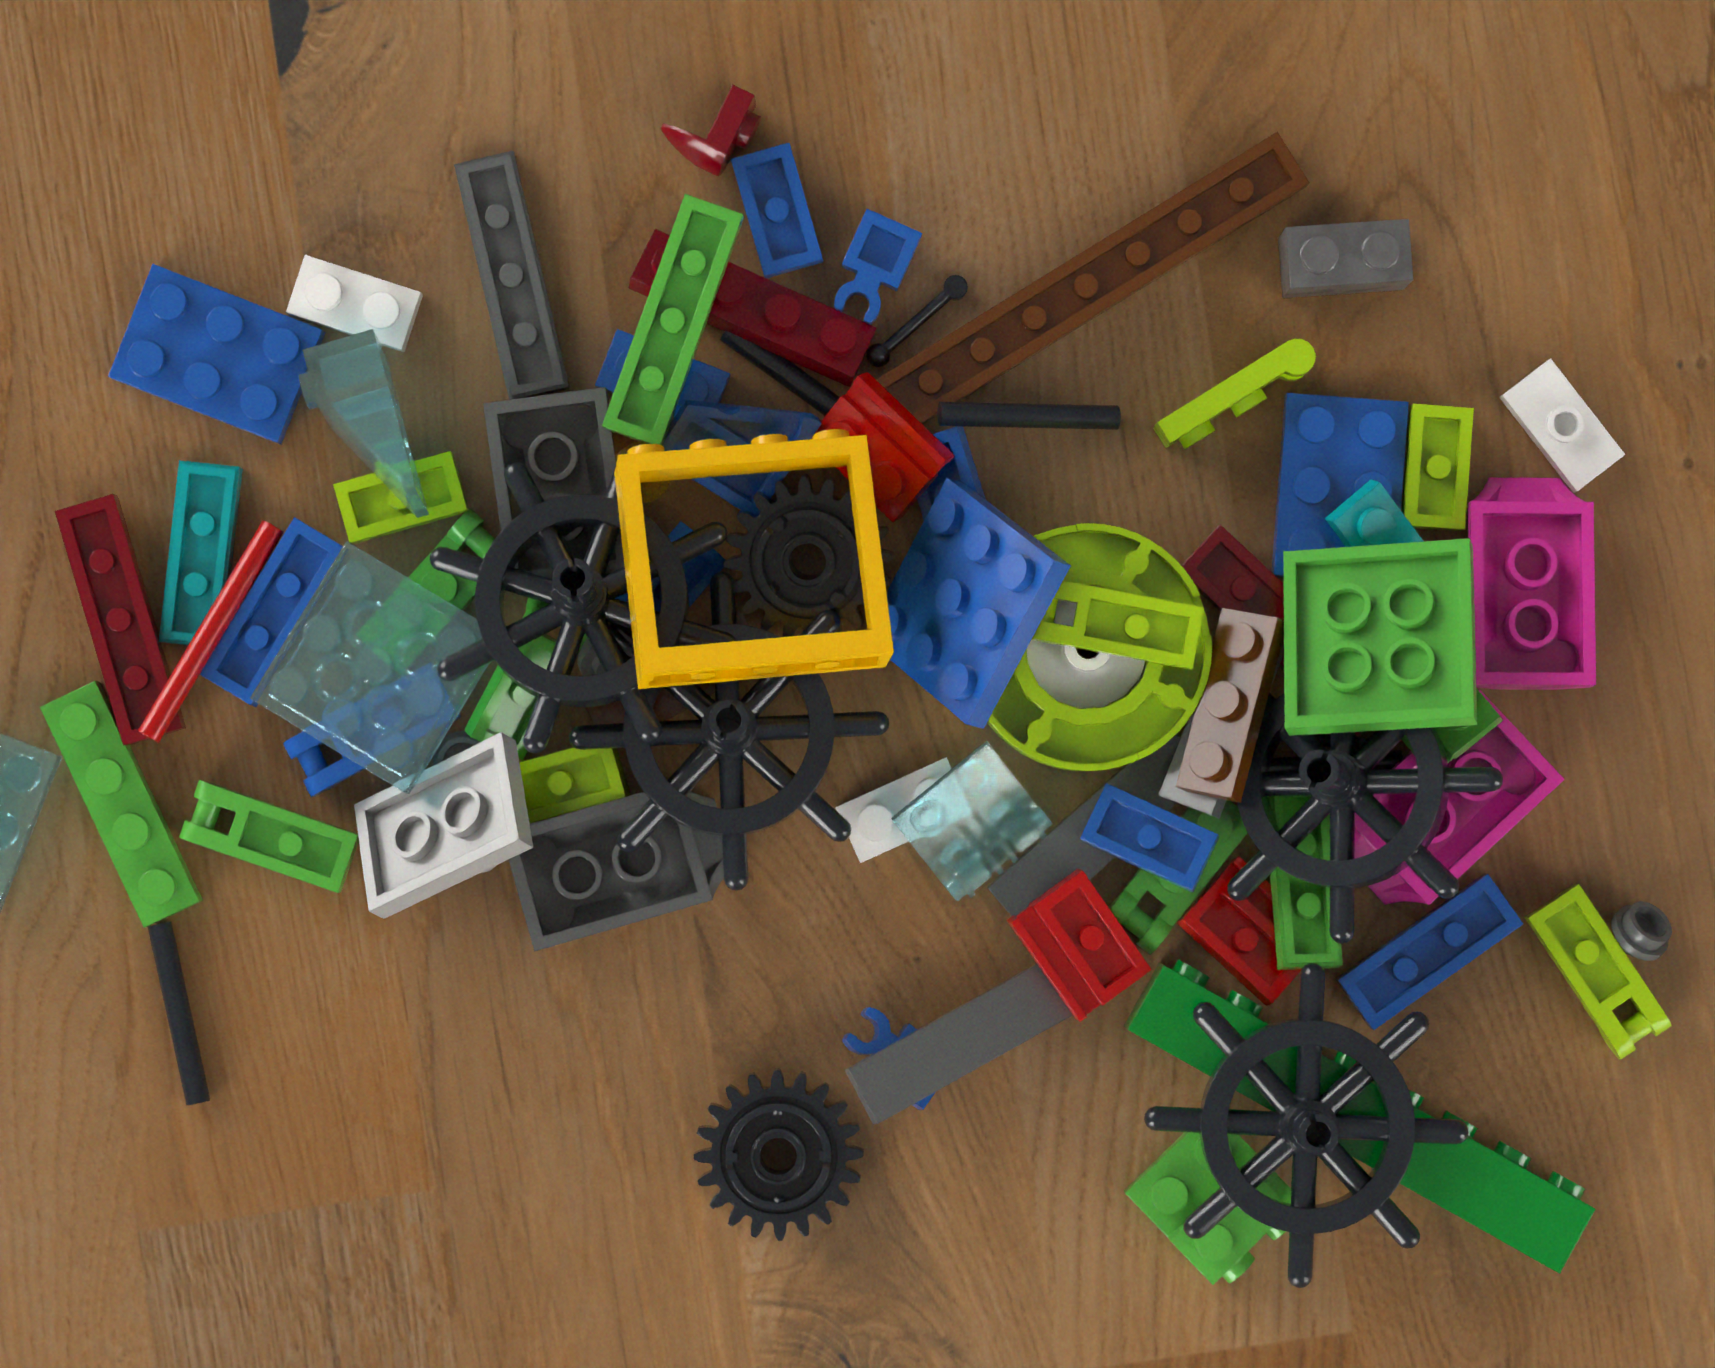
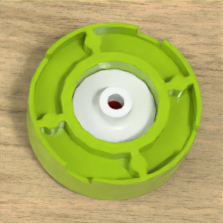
(1109, 706)

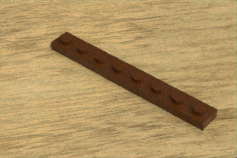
(1097, 279)

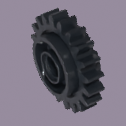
(768, 562)
(773, 1193)

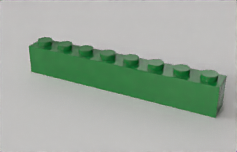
(1464, 1178)

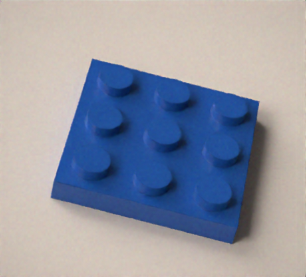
(969, 601)

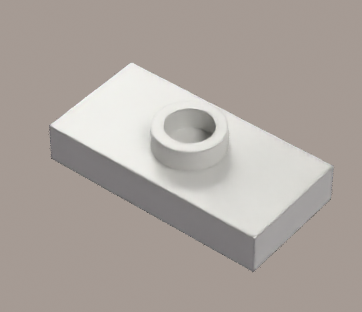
(1562, 425)

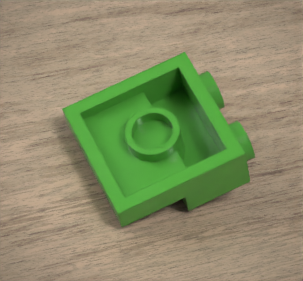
(1180, 1184)

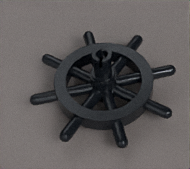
(578, 601)
(730, 733)
(1342, 786)
(1306, 1125)

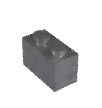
(1345, 258)

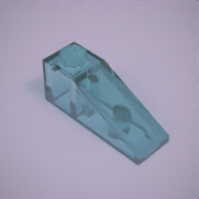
(359, 401)

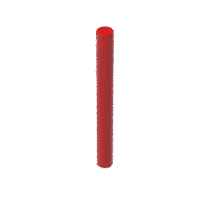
(210, 631)

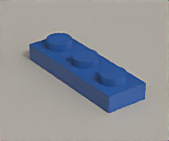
(271, 610)
(1429, 951)

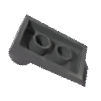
(565, 453)
(584, 884)

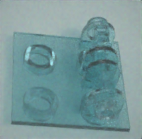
(972, 822)

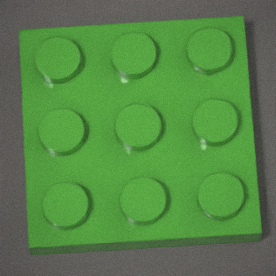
(1379, 637)

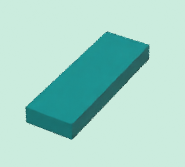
(199, 546)

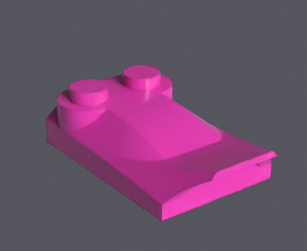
(1533, 585)
(1471, 819)

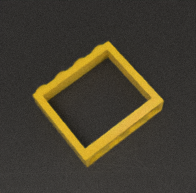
(756, 657)

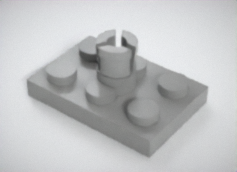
(448, 829)

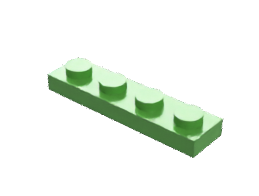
(673, 321)
(121, 804)

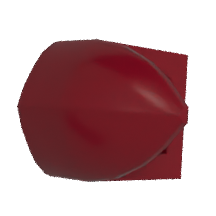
(732, 128)

